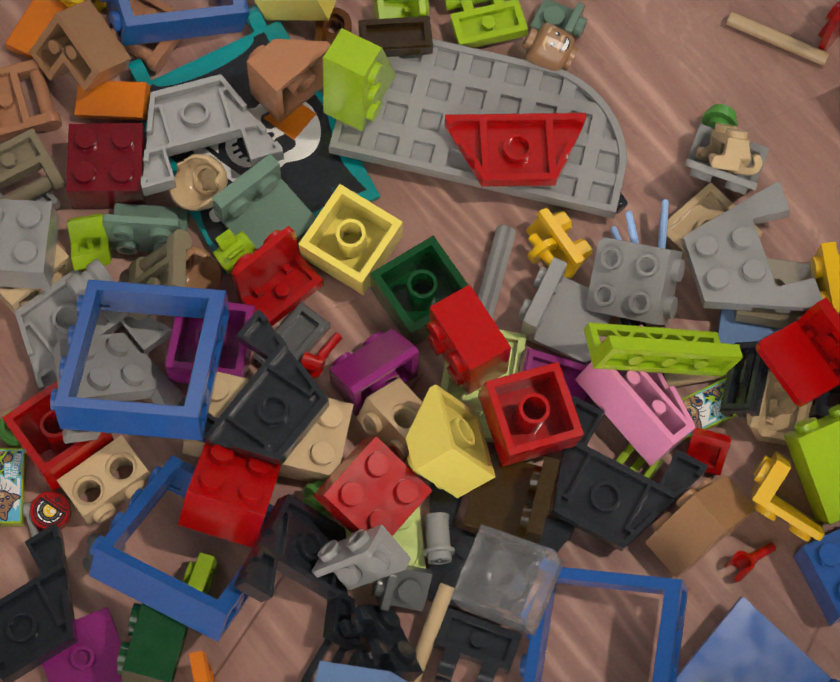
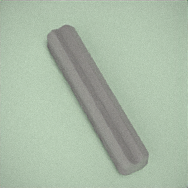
(496, 267)

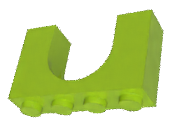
(817, 461)

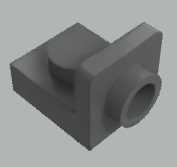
(403, 589)

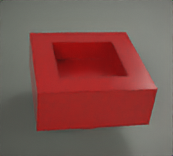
(709, 448)

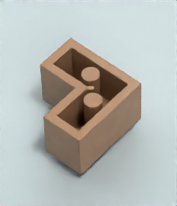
(80, 44)
(700, 523)

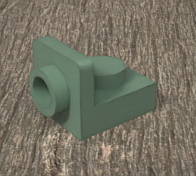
(561, 16)

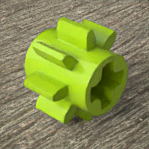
(232, 248)

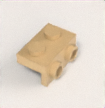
(777, 413)

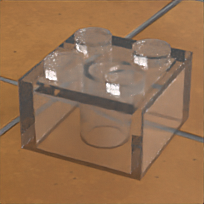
(507, 580)

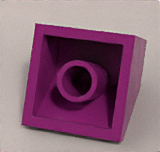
(373, 367)

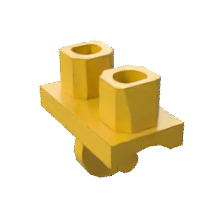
(550, 240)

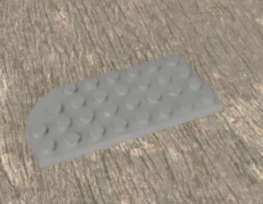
(475, 81)

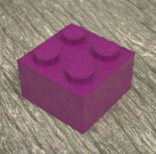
(185, 339)

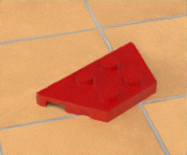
(516, 147)

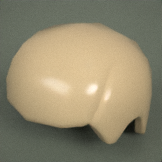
(198, 181)

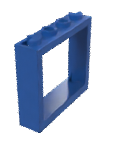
(175, 25)
(134, 417)
(151, 585)
(670, 628)

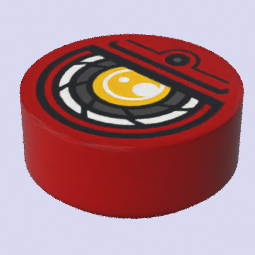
(50, 509)

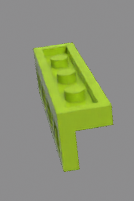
(660, 350)

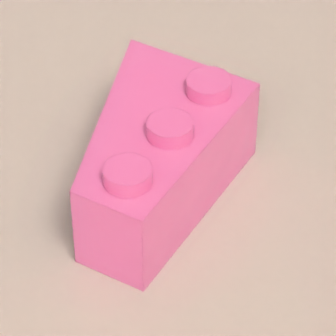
(640, 408)

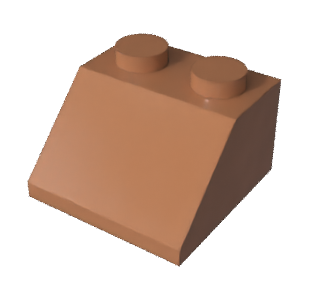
(286, 74)

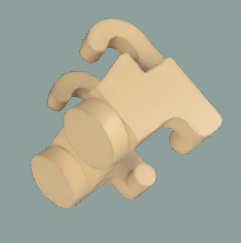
(730, 151)

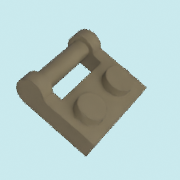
(23, 157)
(163, 266)

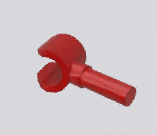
(315, 363)
(746, 561)

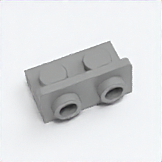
(362, 557)

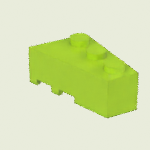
(355, 79)

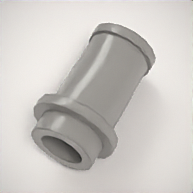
(438, 539)

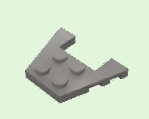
(194, 118)
(731, 262)
(52, 313)
(117, 372)

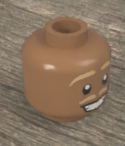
(550, 47)

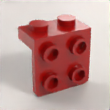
(275, 276)
(806, 353)

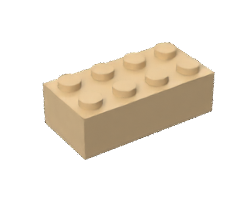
(315, 455)

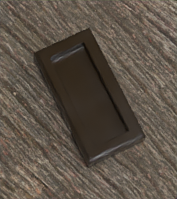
(399, 35)

